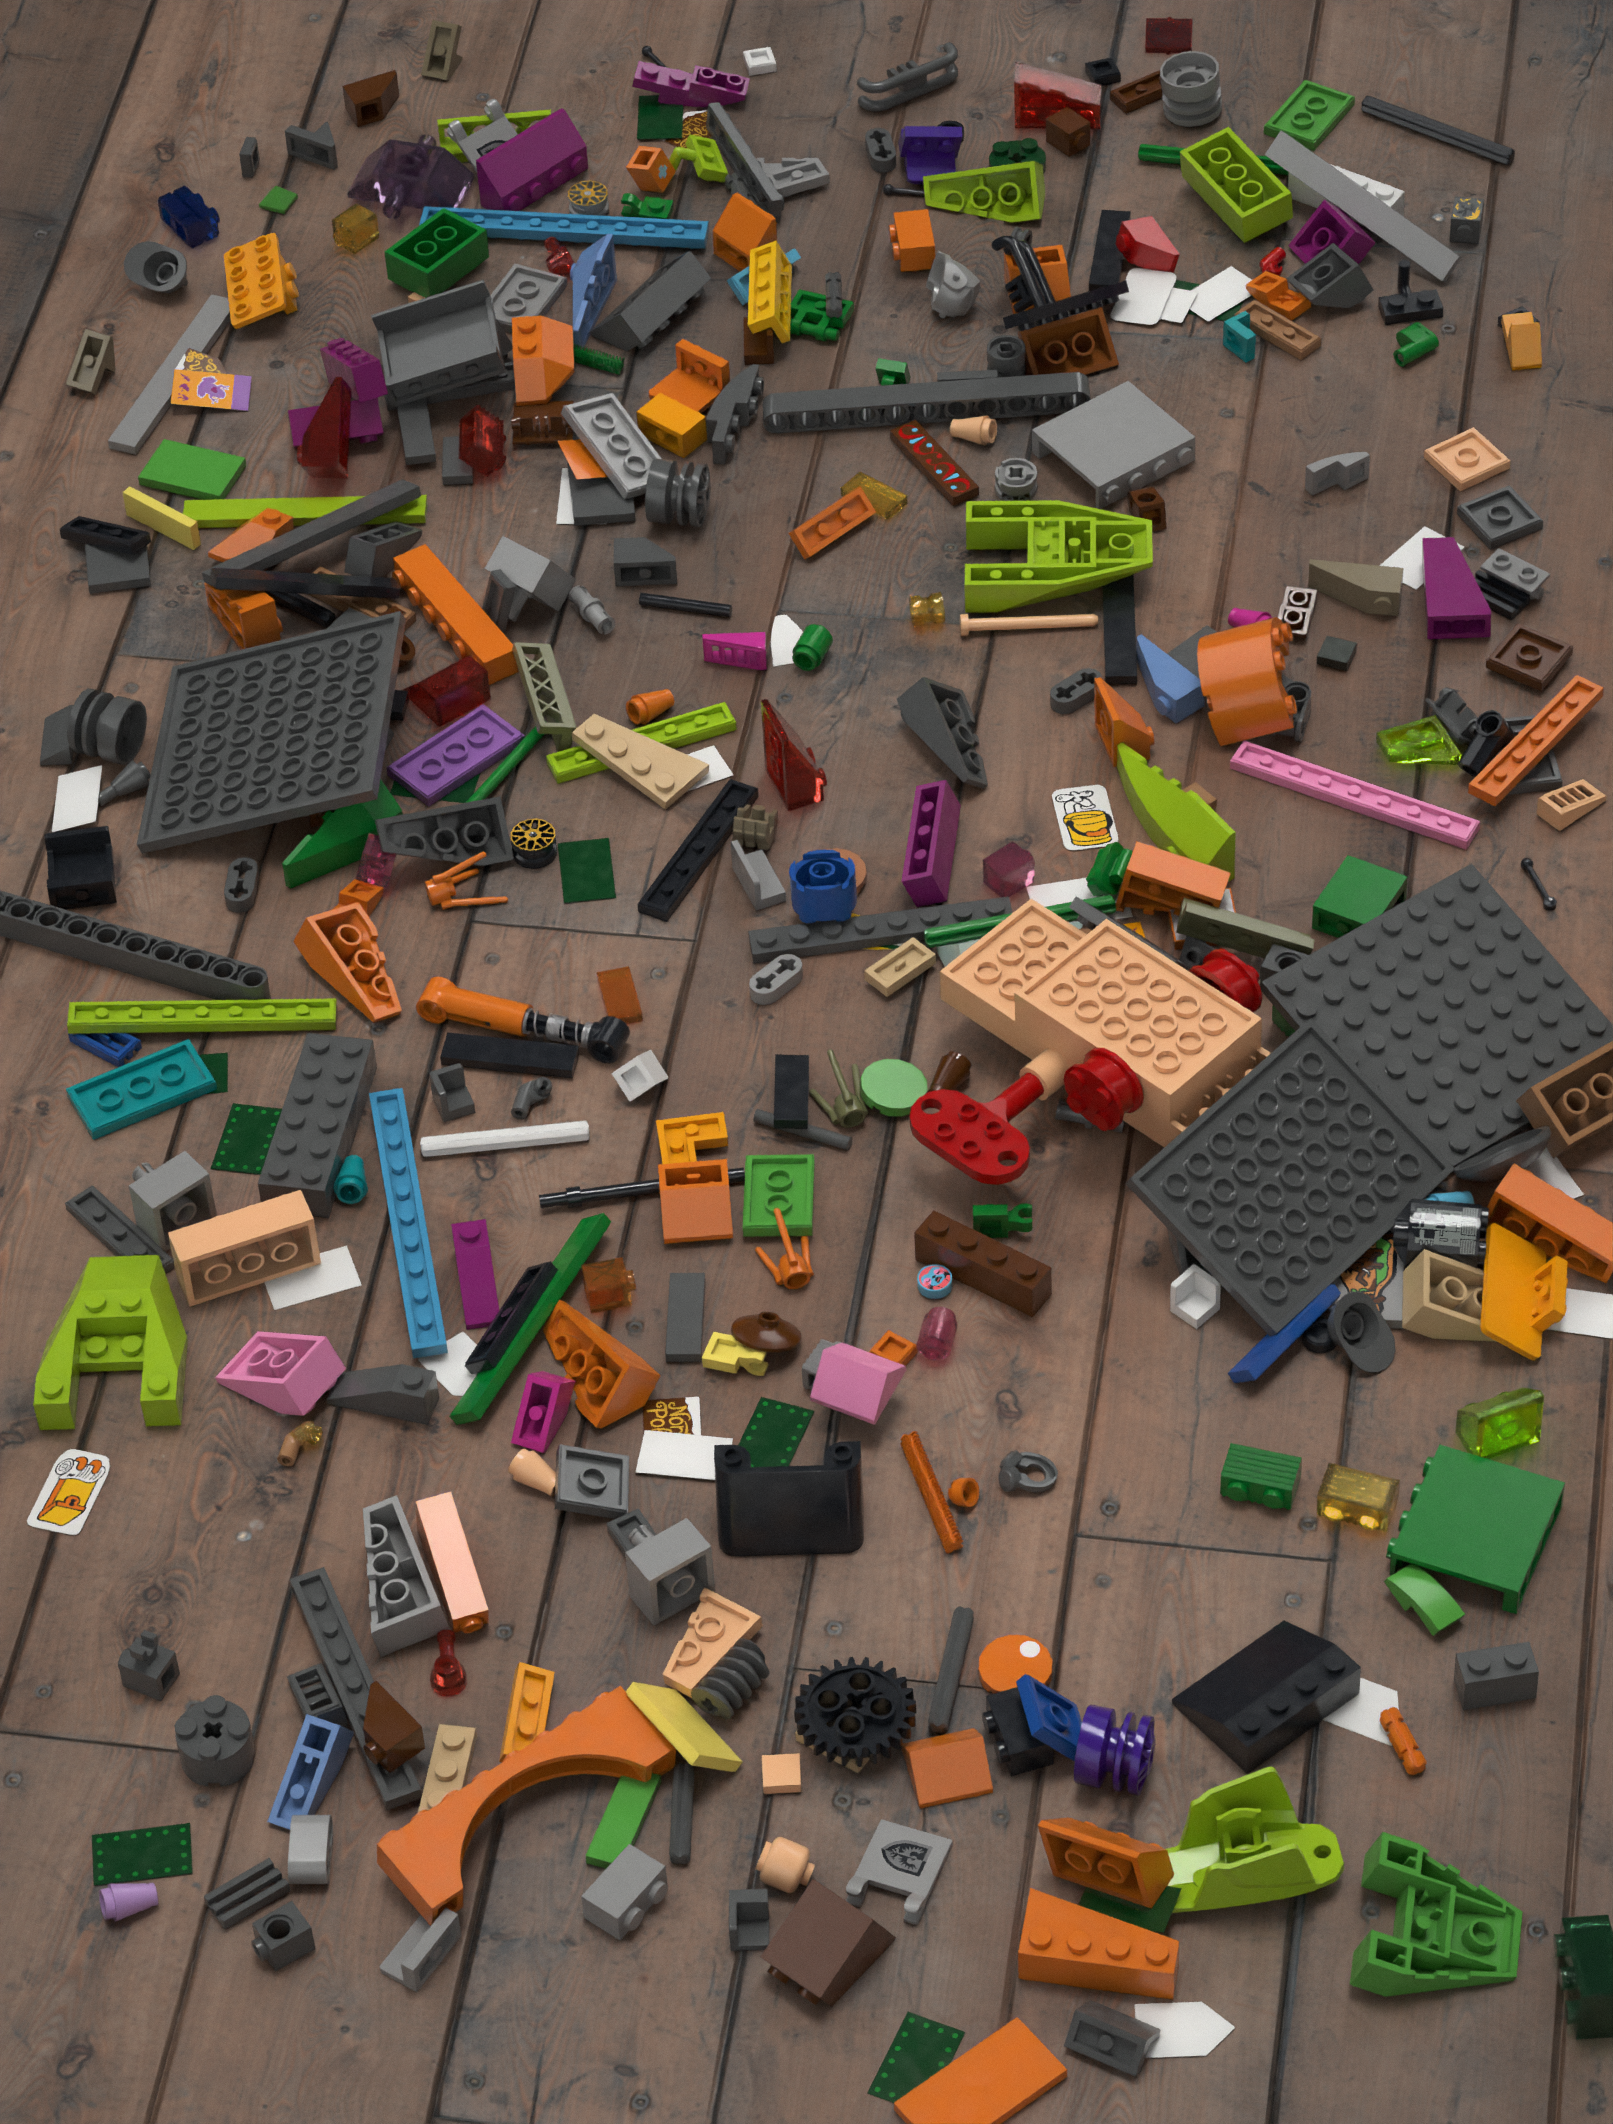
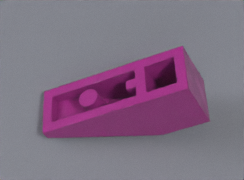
(475, 1273)

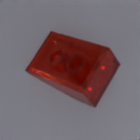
(327, 438)
(790, 762)

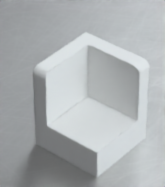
(640, 1075)
(1195, 1296)

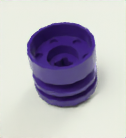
(1114, 1750)

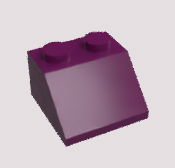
(1331, 226)

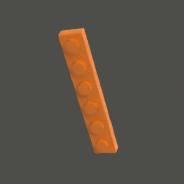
(1535, 740)

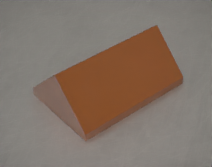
(1070, 345)

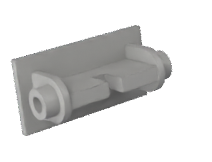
(1516, 572)

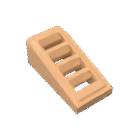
(1549, 804)

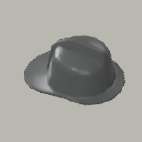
(156, 267)
(1361, 1332)

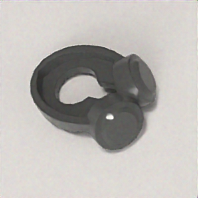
(1011, 1478)

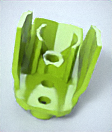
(1249, 1847)

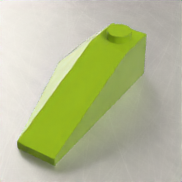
(998, 192)

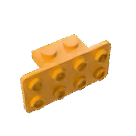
(259, 281)
(1520, 1292)

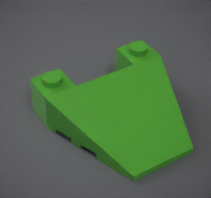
(1442, 1930)

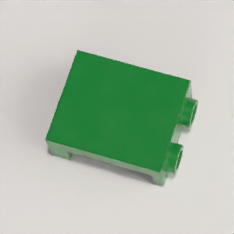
(1356, 896)

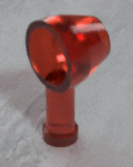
(560, 260)
(449, 1681)

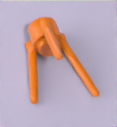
(442, 888)
(793, 1270)

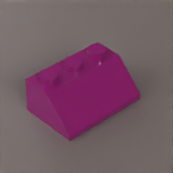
(364, 421)

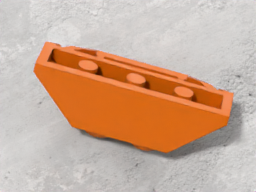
(540, 358)

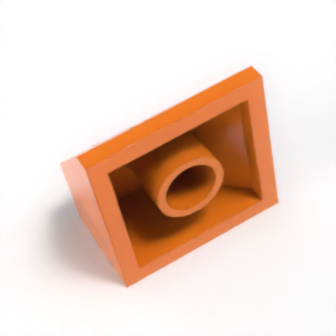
(254, 532)
(1119, 723)

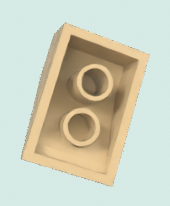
(1443, 1298)

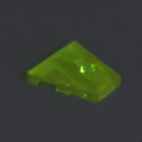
(1419, 742)

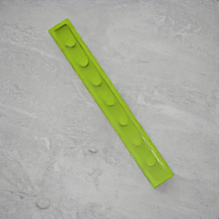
(235, 512)
(202, 1016)

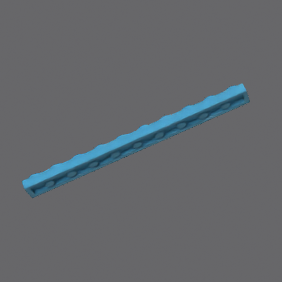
(583, 228)
(408, 1224)

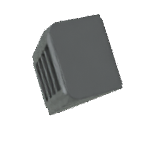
(318, 1699)

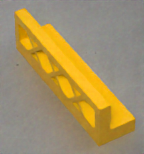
(770, 290)

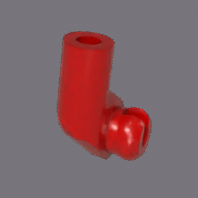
(1271, 261)

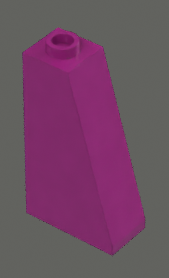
(1451, 594)

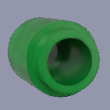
(811, 647)

